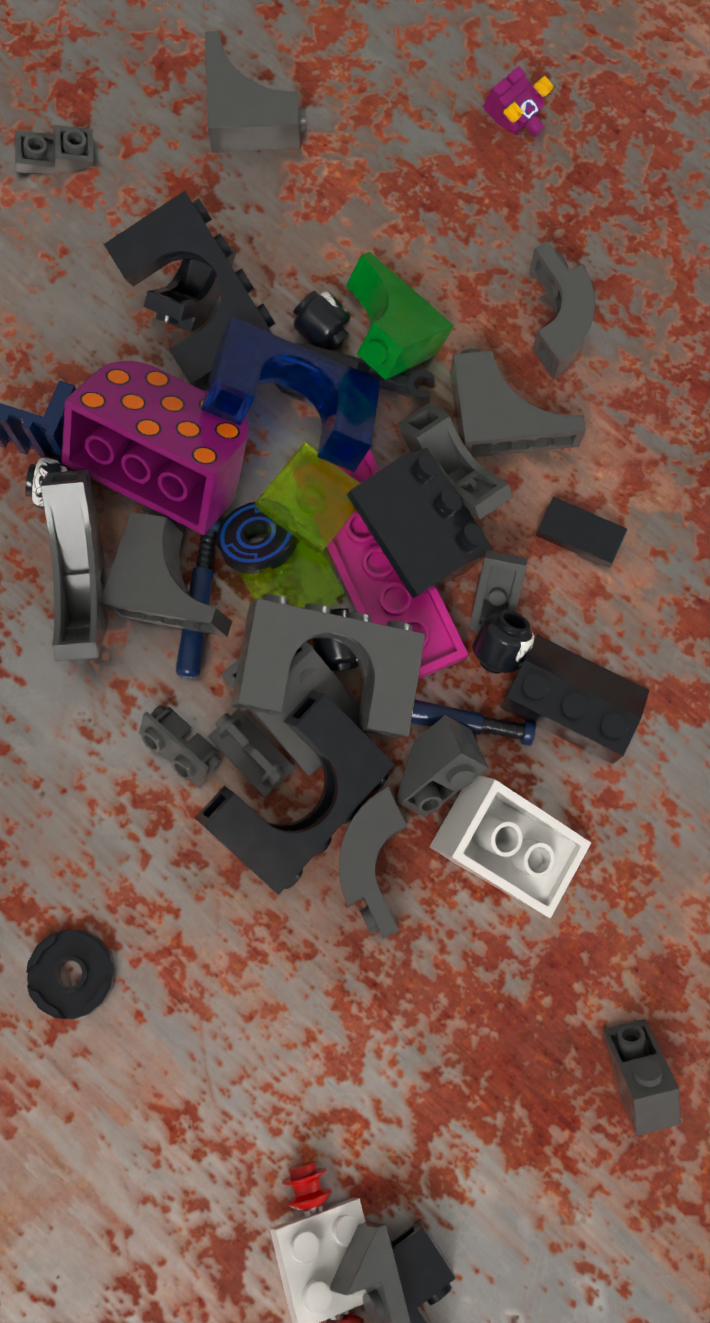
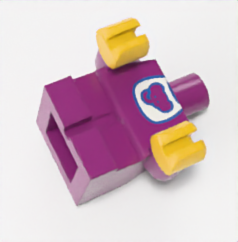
(518, 103)

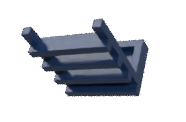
(36, 431)

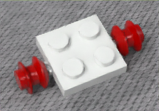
(313, 1248)

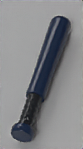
(193, 642)
(429, 713)

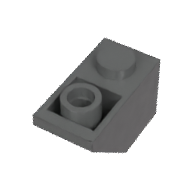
(440, 766)
(643, 1077)

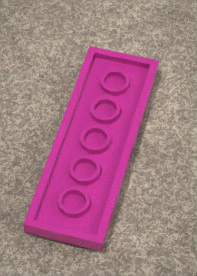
(380, 593)

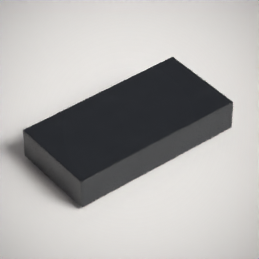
(581, 532)

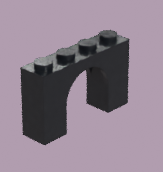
(180, 233)
(351, 771)

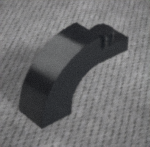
(188, 296)

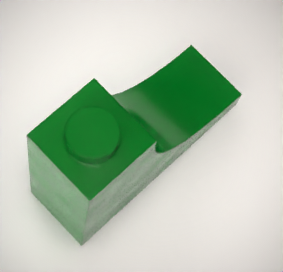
(403, 324)

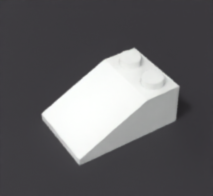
(511, 844)

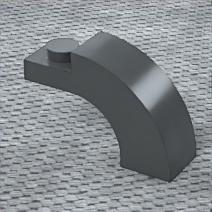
(574, 304)
(478, 487)
(364, 838)

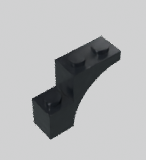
(421, 1270)

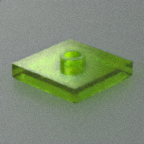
(309, 499)
(300, 579)

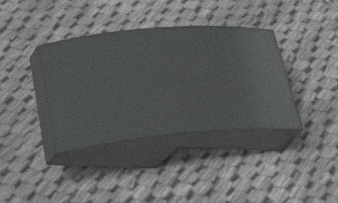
(48, 153)

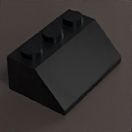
(419, 522)
(577, 700)

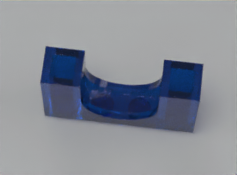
(339, 393)

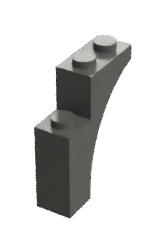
(76, 566)

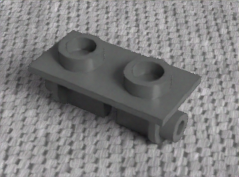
(251, 752)
(190, 759)

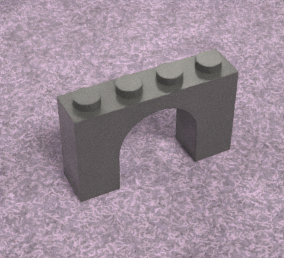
(386, 655)

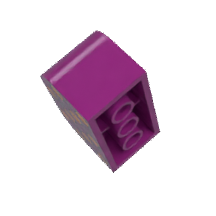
(154, 442)

